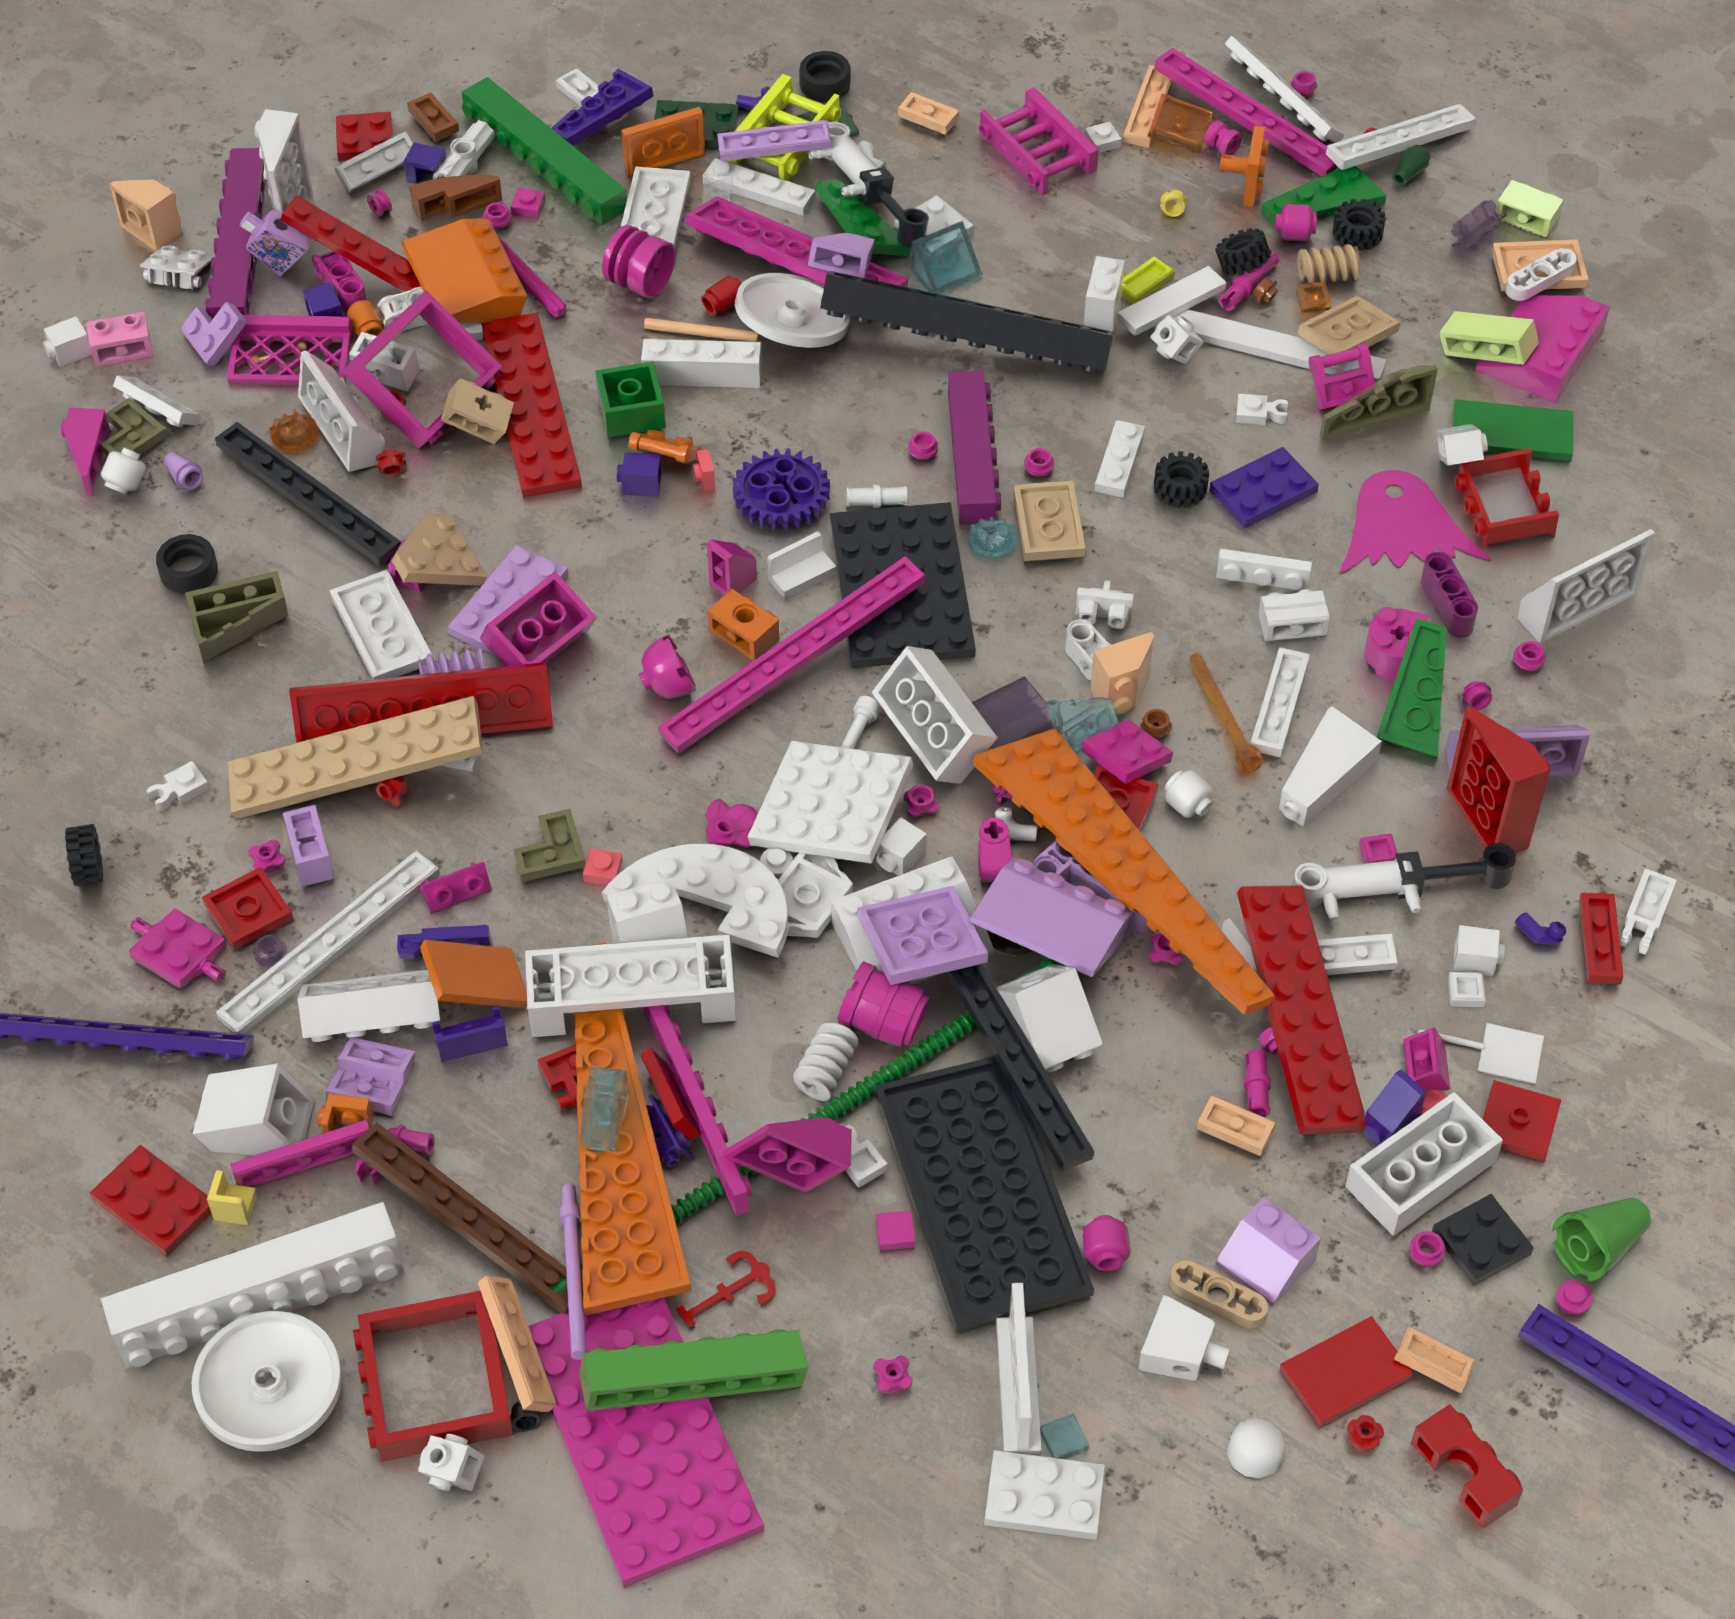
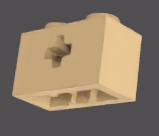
(477, 411)

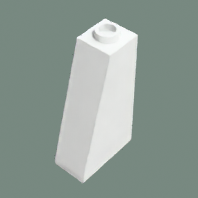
(1328, 766)

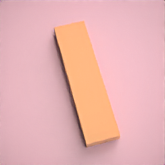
(1145, 107)
(517, 1344)

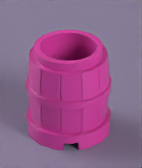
(883, 1009)

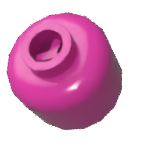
(1296, 222)
(1106, 1243)

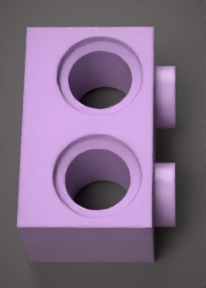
(308, 845)

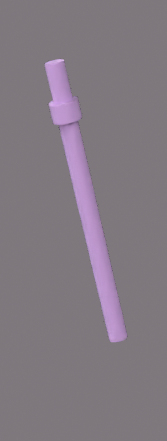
(570, 1218)

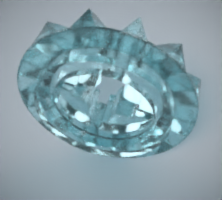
(998, 545)

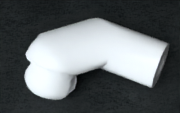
(1016, 831)

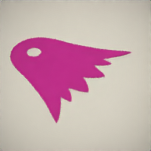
(1403, 523)

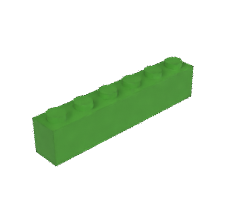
(692, 1369)

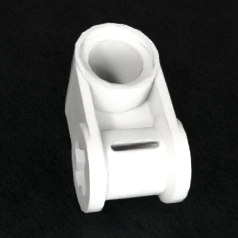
(400, 303)
(1081, 643)

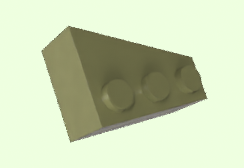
(235, 611)

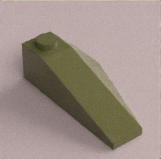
(1389, 399)

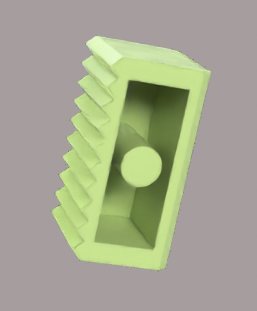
(1529, 208)

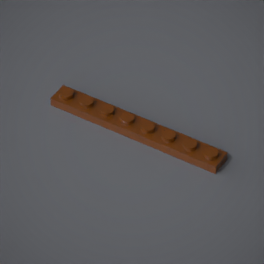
(463, 1214)

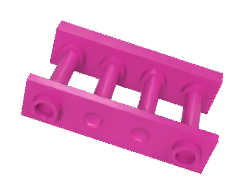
(1048, 121)

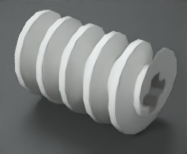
(824, 1060)

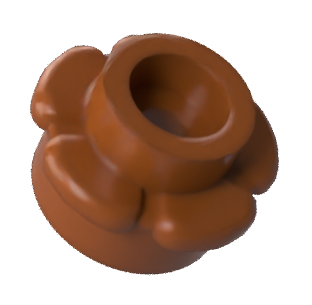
(1265, 290)
(1160, 719)

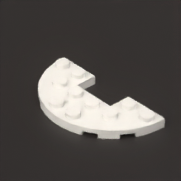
(722, 880)

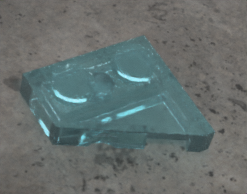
(1081, 718)

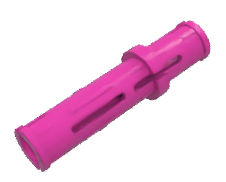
(1243, 285)

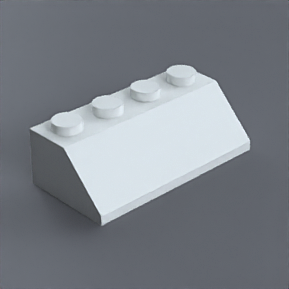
(705, 362)
(338, 414)
(367, 1004)

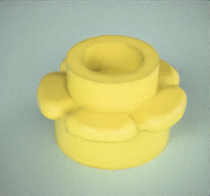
(1173, 209)

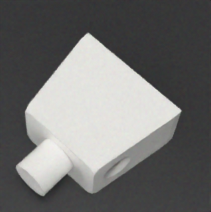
(1181, 1342)

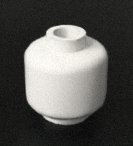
(123, 471)
(1189, 793)

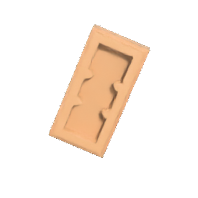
(1434, 1359)

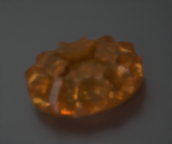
(301, 438)

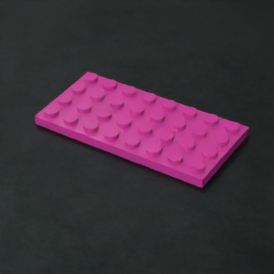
(649, 1471)

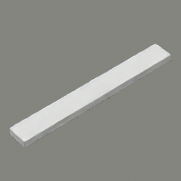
(1266, 343)
(327, 944)

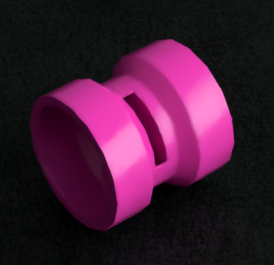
(1222, 138)

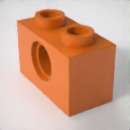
(743, 624)

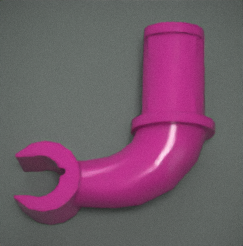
(417, 1141)

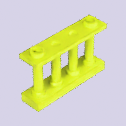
(770, 110)

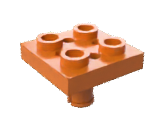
(1251, 166)

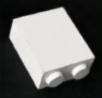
(1104, 294)

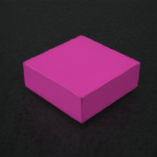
(1378, 848)
(895, 1230)

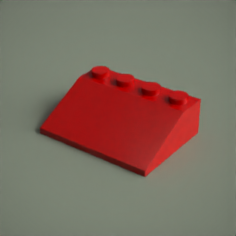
(1497, 781)

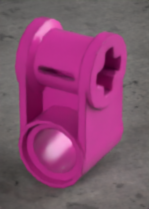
(993, 848)

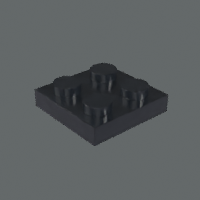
(1483, 1239)

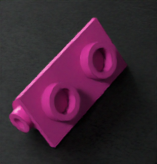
(456, 887)

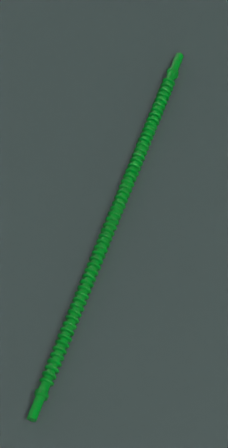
(839, 1105)

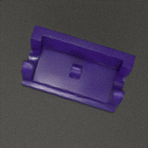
(470, 1036)

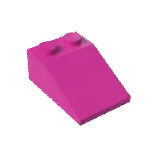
(796, 1151)

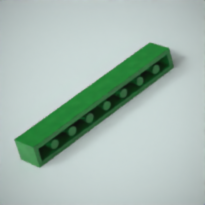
(545, 151)

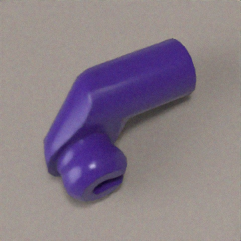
(748, 102)
(1540, 934)

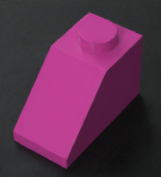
(730, 566)

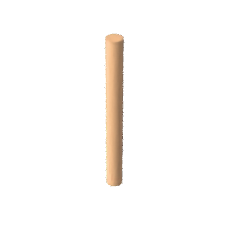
(701, 330)

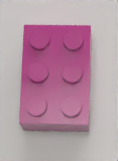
(538, 624)

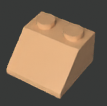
(147, 211)
(1122, 671)

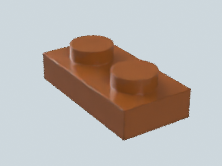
(433, 117)

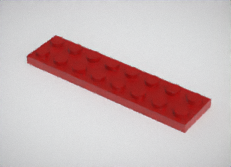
(537, 420)
(505, 696)
(1302, 1011)

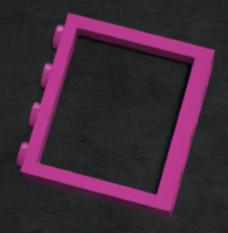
(452, 333)

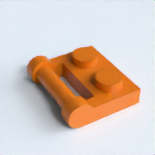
(655, 442)

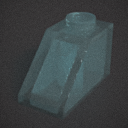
(604, 1108)

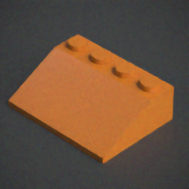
(467, 271)

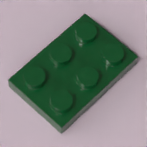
(717, 117)

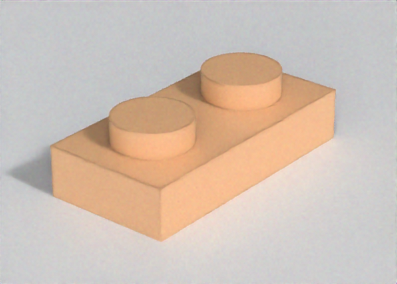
(928, 113)
(1235, 1125)

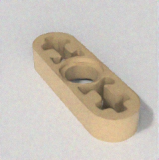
(1236, 1315)

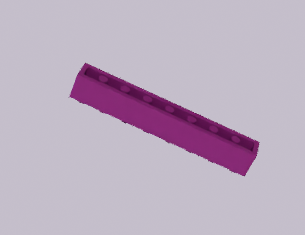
(234, 265)

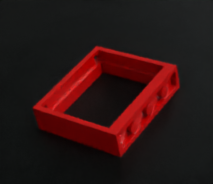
(414, 1440)

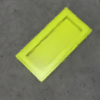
(1146, 280)

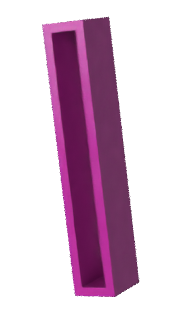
(972, 446)

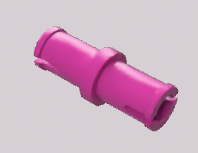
(1257, 1082)

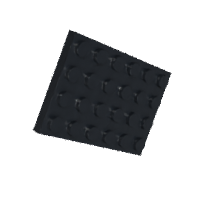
(930, 616)

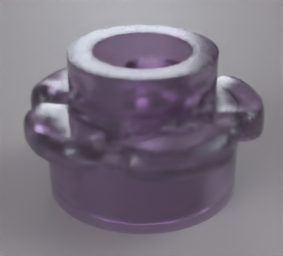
(266, 944)

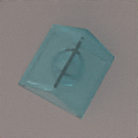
(944, 258)

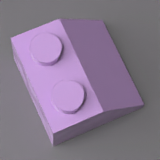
(1269, 1251)

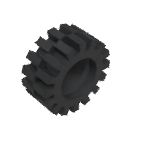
(1363, 214)
(1243, 251)
(1184, 467)
(84, 855)

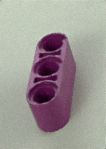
(1449, 594)

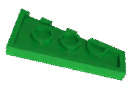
(860, 219)

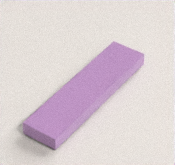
(774, 140)

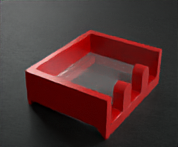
(1505, 498)

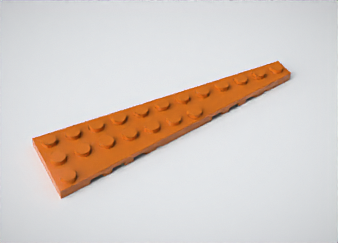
(1090, 825)
(625, 1207)

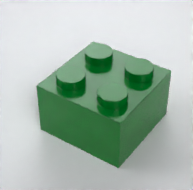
(630, 399)

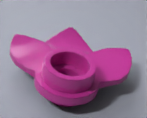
(728, 824)

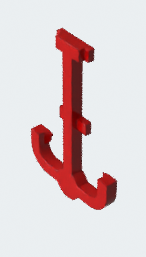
(759, 1272)

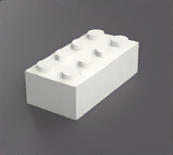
(933, 714)
(1423, 1163)

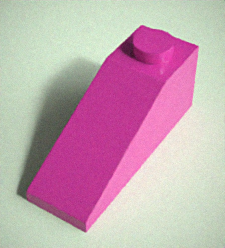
(84, 433)

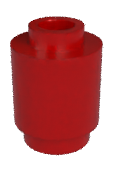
(721, 295)

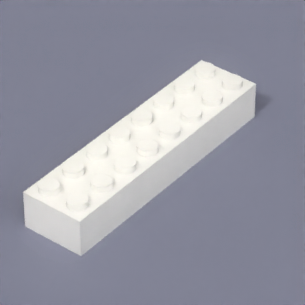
(270, 1276)

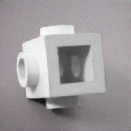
(1176, 339)
(450, 1463)

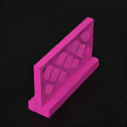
(290, 331)

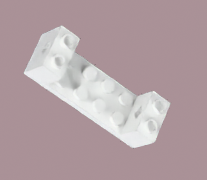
(629, 978)

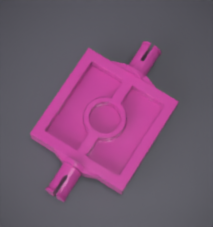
(178, 948)

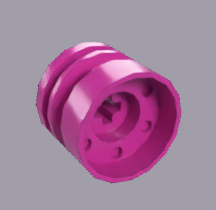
(639, 261)

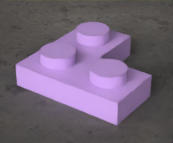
(214, 336)

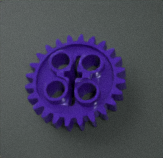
(781, 489)

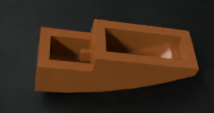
(454, 195)

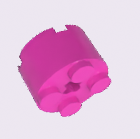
(1388, 640)

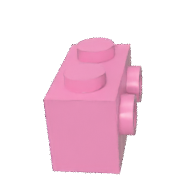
(119, 339)

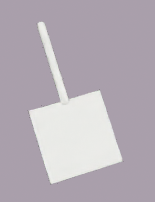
(1506, 1052)

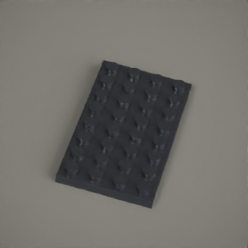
(982, 1192)

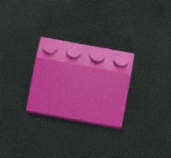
(1566, 334)

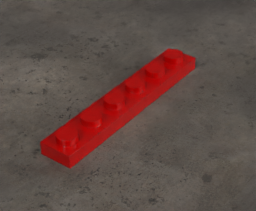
(350, 244)

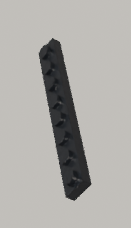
(308, 493)
(1021, 1066)

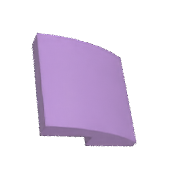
(372, 1072)

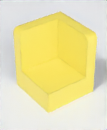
(229, 1201)

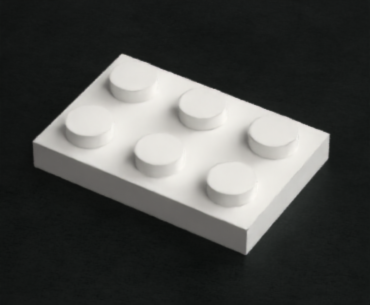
(1044, 1495)

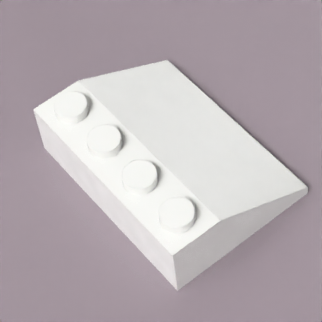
(283, 158)
(1586, 589)
(924, 879)

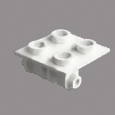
(175, 267)

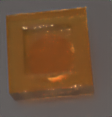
(1313, 297)

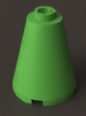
(1599, 1236)

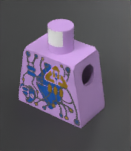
(274, 241)

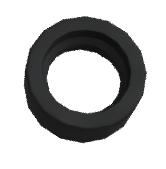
(828, 62)
(184, 546)

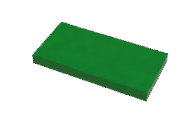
(1519, 428)

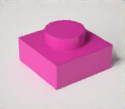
(527, 203)

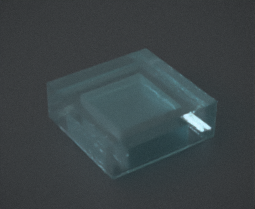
(1064, 1437)

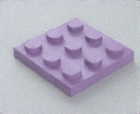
(922, 935)

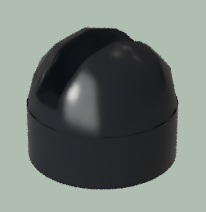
(524, 1420)

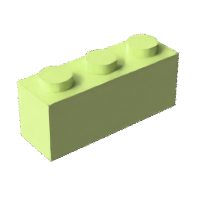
(1489, 337)

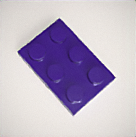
(1263, 487)

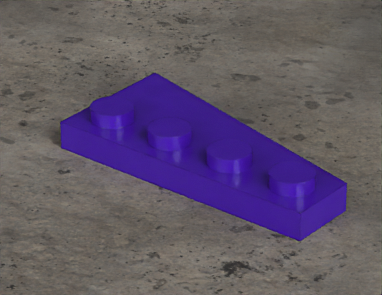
(607, 105)

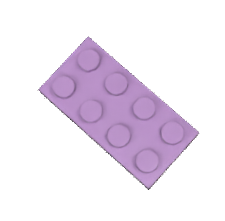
(506, 585)

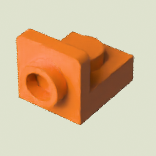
(344, 1111)

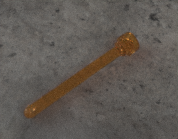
(1247, 756)

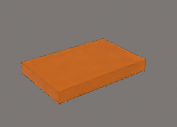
(664, 141)
(474, 974)

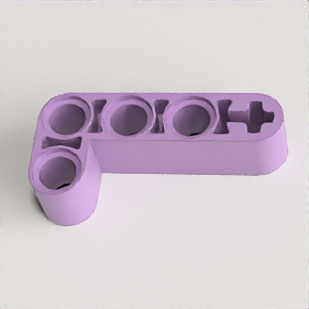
(1055, 861)

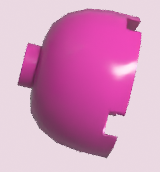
(666, 670)

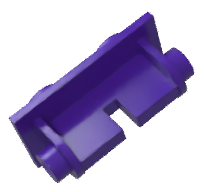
(672, 1142)

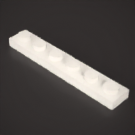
(1290, 97)
(1400, 136)

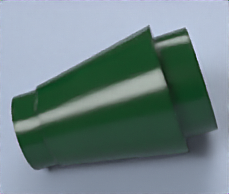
(1411, 164)

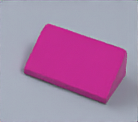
(1427, 1060)

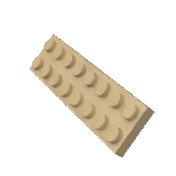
(354, 757)

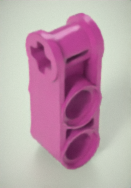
(343, 278)

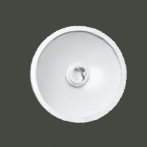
(788, 310)
(266, 1381)

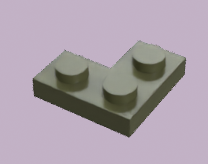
(136, 429)
(557, 853)

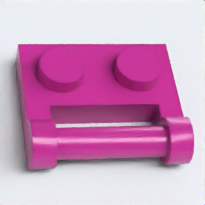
(1340, 387)

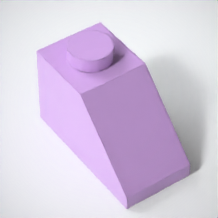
(842, 253)

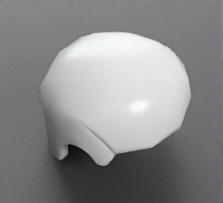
(1256, 1448)

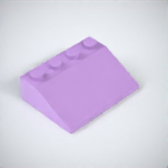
(1053, 916)

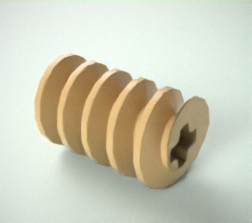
(1328, 263)

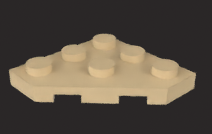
(438, 554)

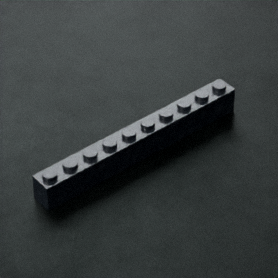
(966, 320)

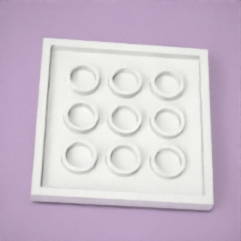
(831, 801)

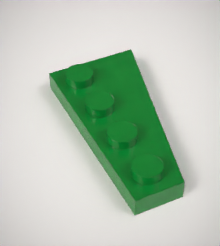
(1328, 193)
(1416, 696)

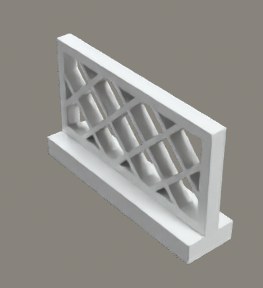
(1018, 1378)

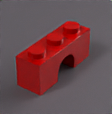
(1450, 1439)

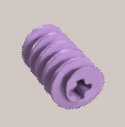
(454, 664)

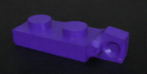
(409, 944)

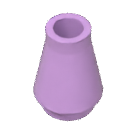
(185, 472)

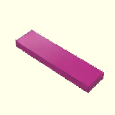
(297, 1156)

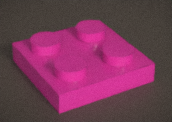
(1127, 751)

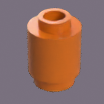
(365, 318)

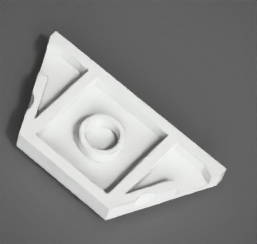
(809, 888)

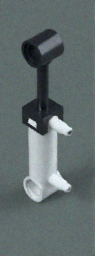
(870, 183)
(1399, 876)

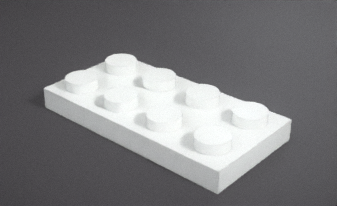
(657, 201)
(380, 625)

